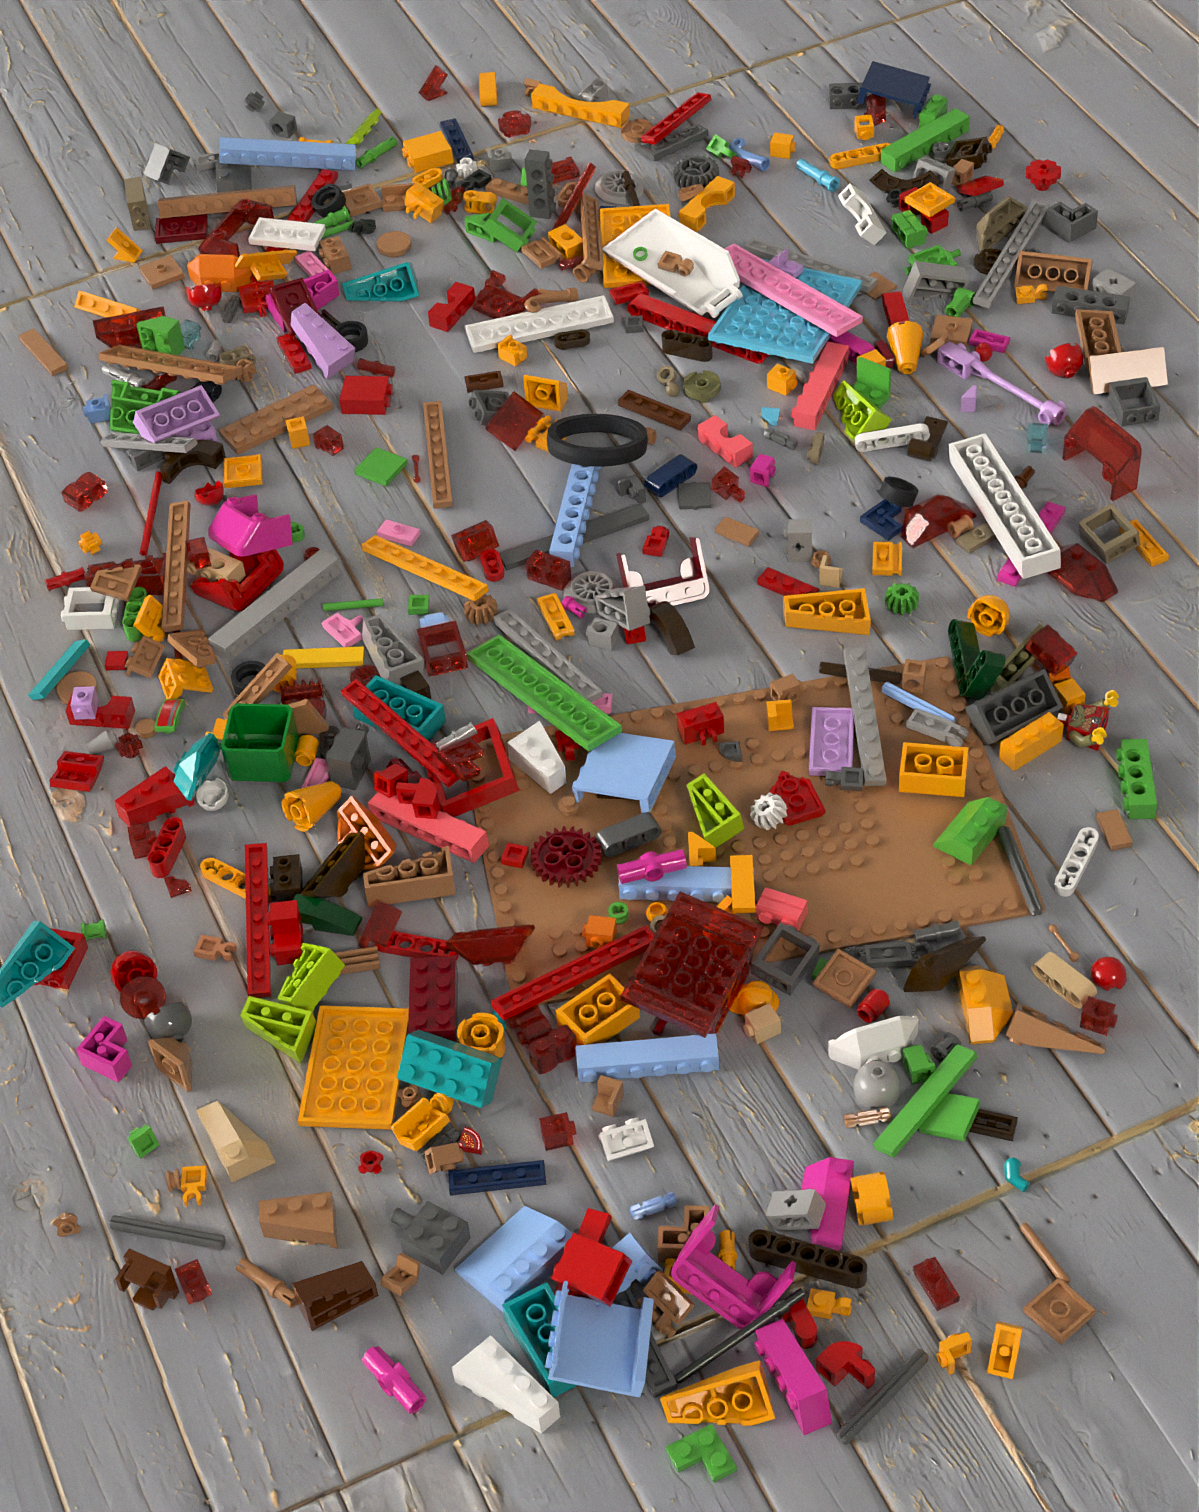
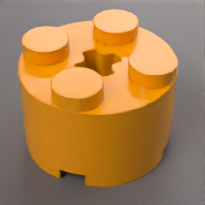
(483, 1033)
(871, 1198)

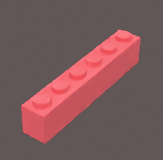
(820, 386)
(462, 838)

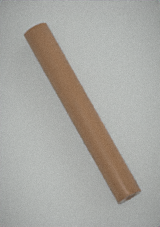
(1044, 1253)

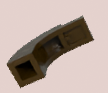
(206, 453)
(672, 627)

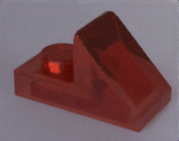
(432, 87)

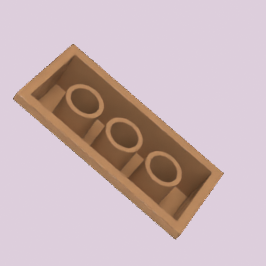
(1053, 271)

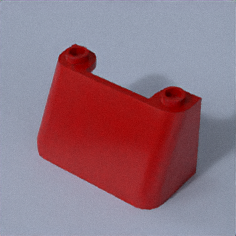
(260, 572)

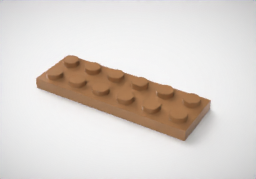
(271, 420)

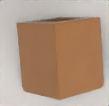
(609, 1096)

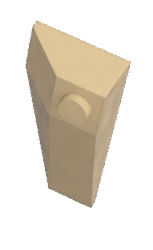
(235, 1143)

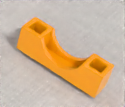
(717, 192)

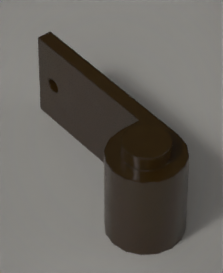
(928, 449)

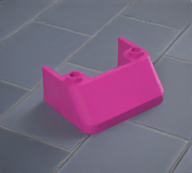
(247, 531)
(719, 1284)

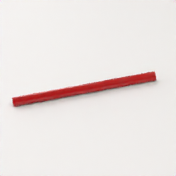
(151, 514)

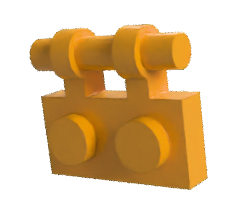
(541, 439)
(148, 618)

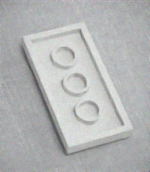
(287, 234)

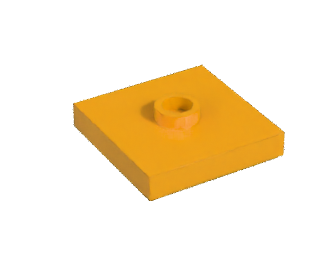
(929, 199)
(243, 471)

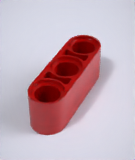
(894, 308)
(167, 847)

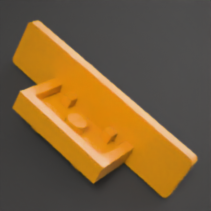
(267, 264)

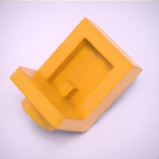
(951, 1348)

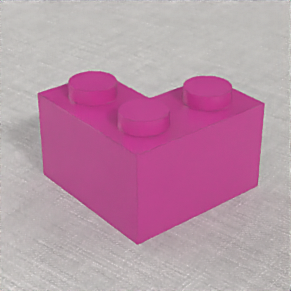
(104, 1051)

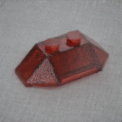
(123, 328)
(931, 518)
(1084, 574)
(491, 944)

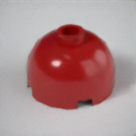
(204, 296)
(1065, 360)
(131, 965)

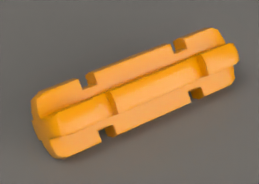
(996, 135)

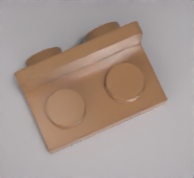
(394, 196)
(145, 657)

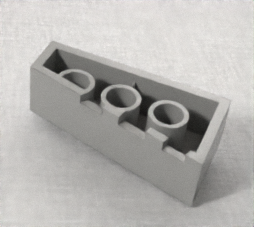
(389, 650)

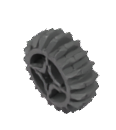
(695, 171)

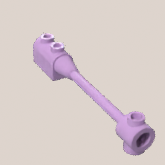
(965, 364)

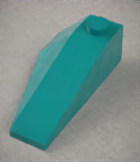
(390, 284)
(32, 959)

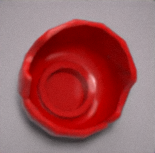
(210, 494)
(1108, 973)

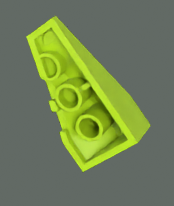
(858, 412)

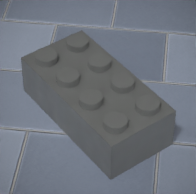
(1013, 707)

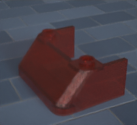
(243, 211)
(1109, 445)

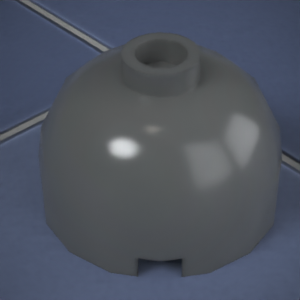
(171, 1022)

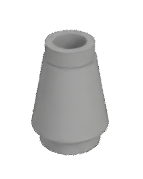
(103, 742)

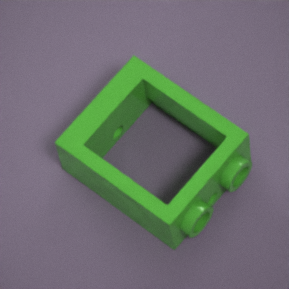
(505, 234)

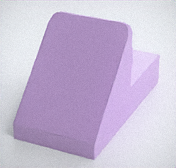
(790, 267)

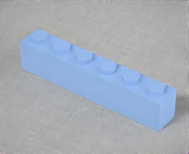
(703, 883)
(647, 1057)

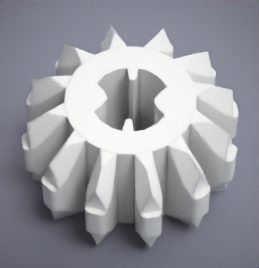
(768, 811)

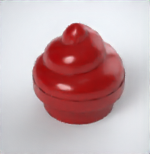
(984, 351)

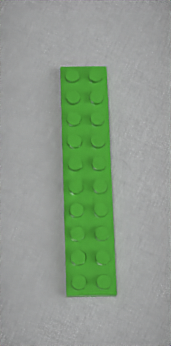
(544, 693)

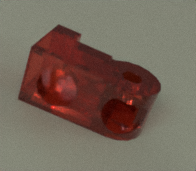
(877, 108)

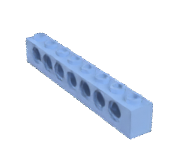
(574, 512)

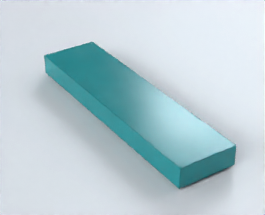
(59, 669)

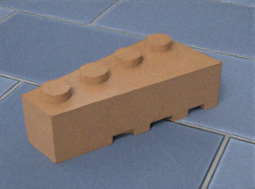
(411, 880)

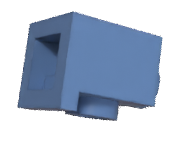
(97, 409)

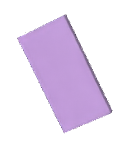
(831, 740)

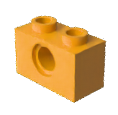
(566, 241)

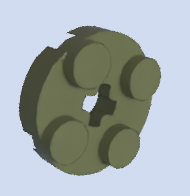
(694, 385)

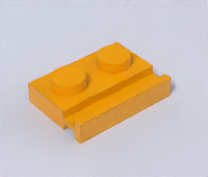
(887, 558)

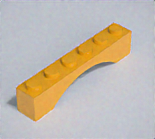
(608, 112)

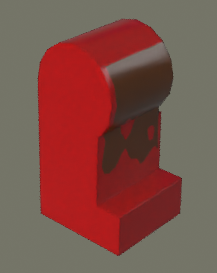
(802, 1324)

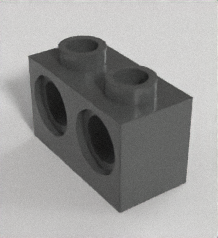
(844, 95)

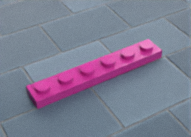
(1050, 516)

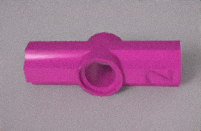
(651, 866)
(394, 1379)

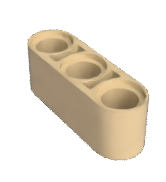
(1064, 980)

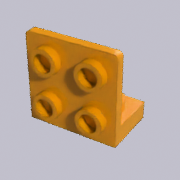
(181, 675)

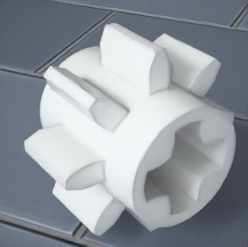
(466, 167)

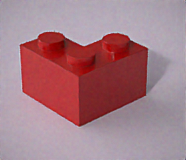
(286, 931)

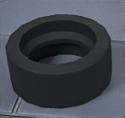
(325, 193)
(356, 328)
(898, 491)
(243, 670)

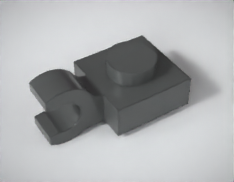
(849, 778)

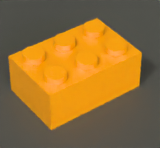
(933, 769)
(597, 1012)

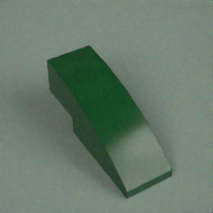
(327, 916)

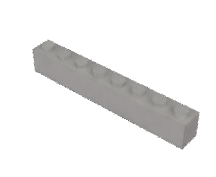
(274, 605)

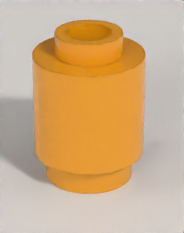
(306, 750)

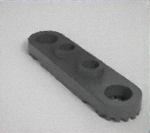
(890, 954)

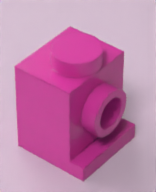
(762, 470)

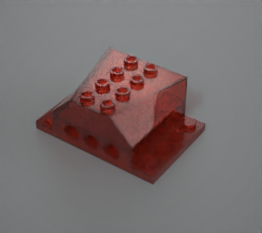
(694, 966)

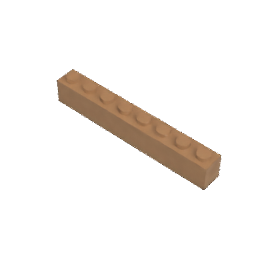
(225, 201)

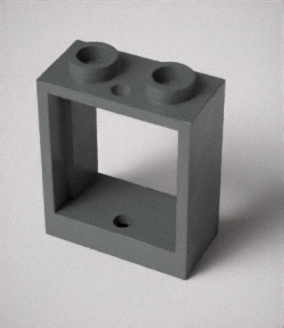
(1139, 388)
(777, 977)

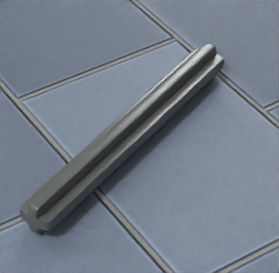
(1020, 871)
(167, 1232)
(882, 1396)

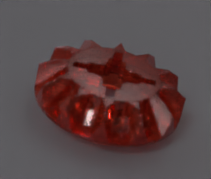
(364, 672)

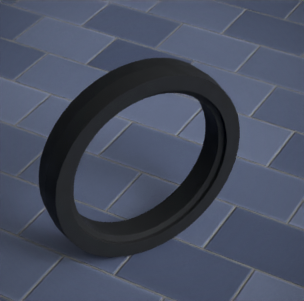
(597, 455)

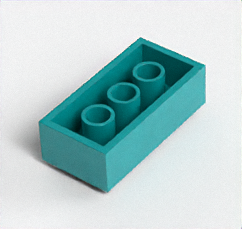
(418, 711)
(449, 1068)
(530, 1322)

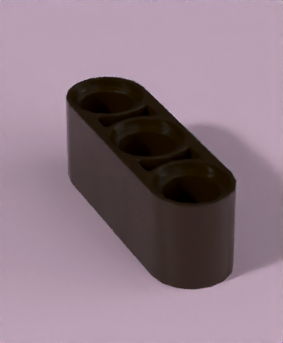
(687, 345)

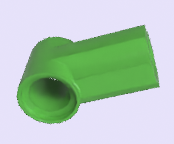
(962, 299)

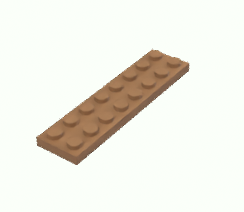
(171, 364)

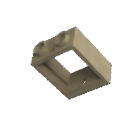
(137, 203)
(1110, 550)

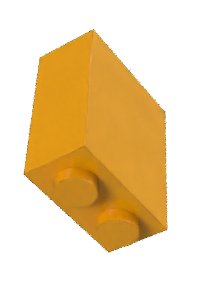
(427, 152)

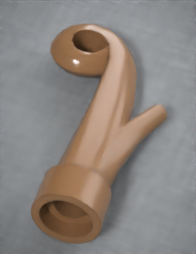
(550, 296)

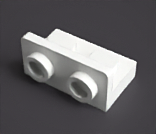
(626, 1140)

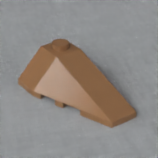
(1034, 1029)

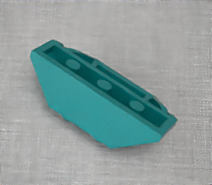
(196, 765)

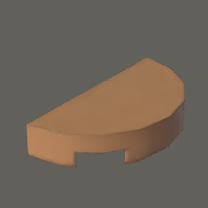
(689, 192)

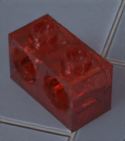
(548, 570)

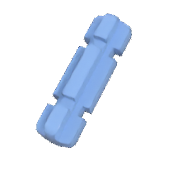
(653, 1205)

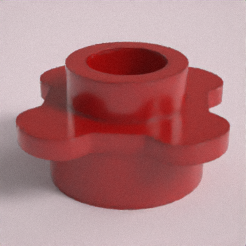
(368, 1157)

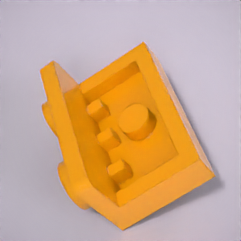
(419, 1125)

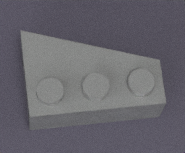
(934, 280)
(625, 606)

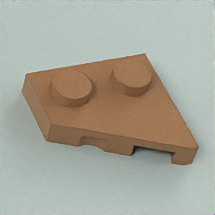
(116, 582)

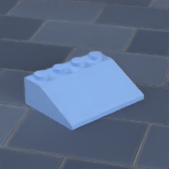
(516, 1257)

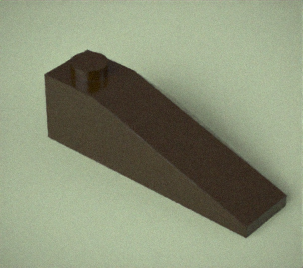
(940, 966)

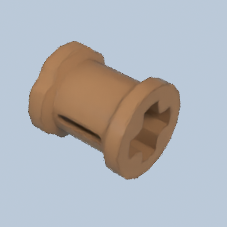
(960, 526)

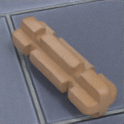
(867, 1117)

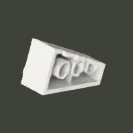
(504, 1382)

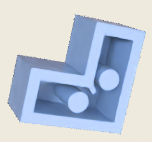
(643, 1264)

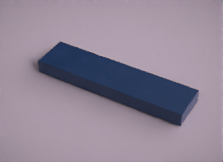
(456, 139)
(497, 1177)

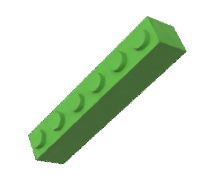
(921, 141)

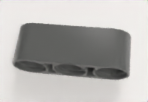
(628, 834)

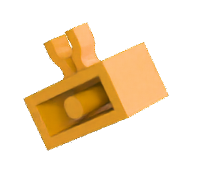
(423, 203)

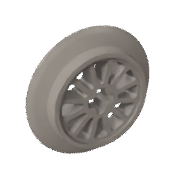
(612, 189)
(587, 586)

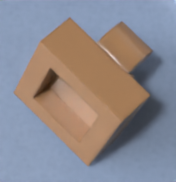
(530, 84)

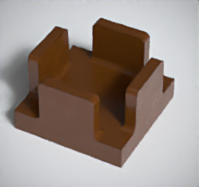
(153, 1277)

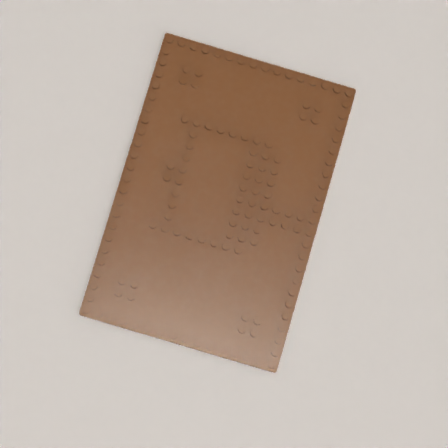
(859, 865)

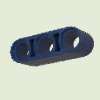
(670, 475)

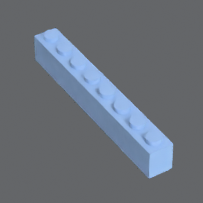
(287, 153)

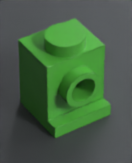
(917, 1064)

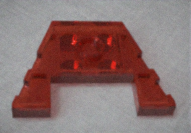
(498, 302)

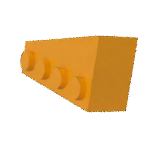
(829, 611)

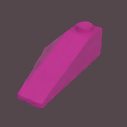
(833, 1184)

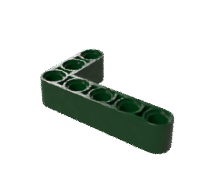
(973, 669)

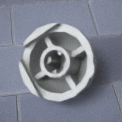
(877, 1085)

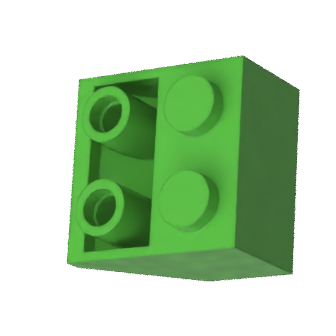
(161, 335)

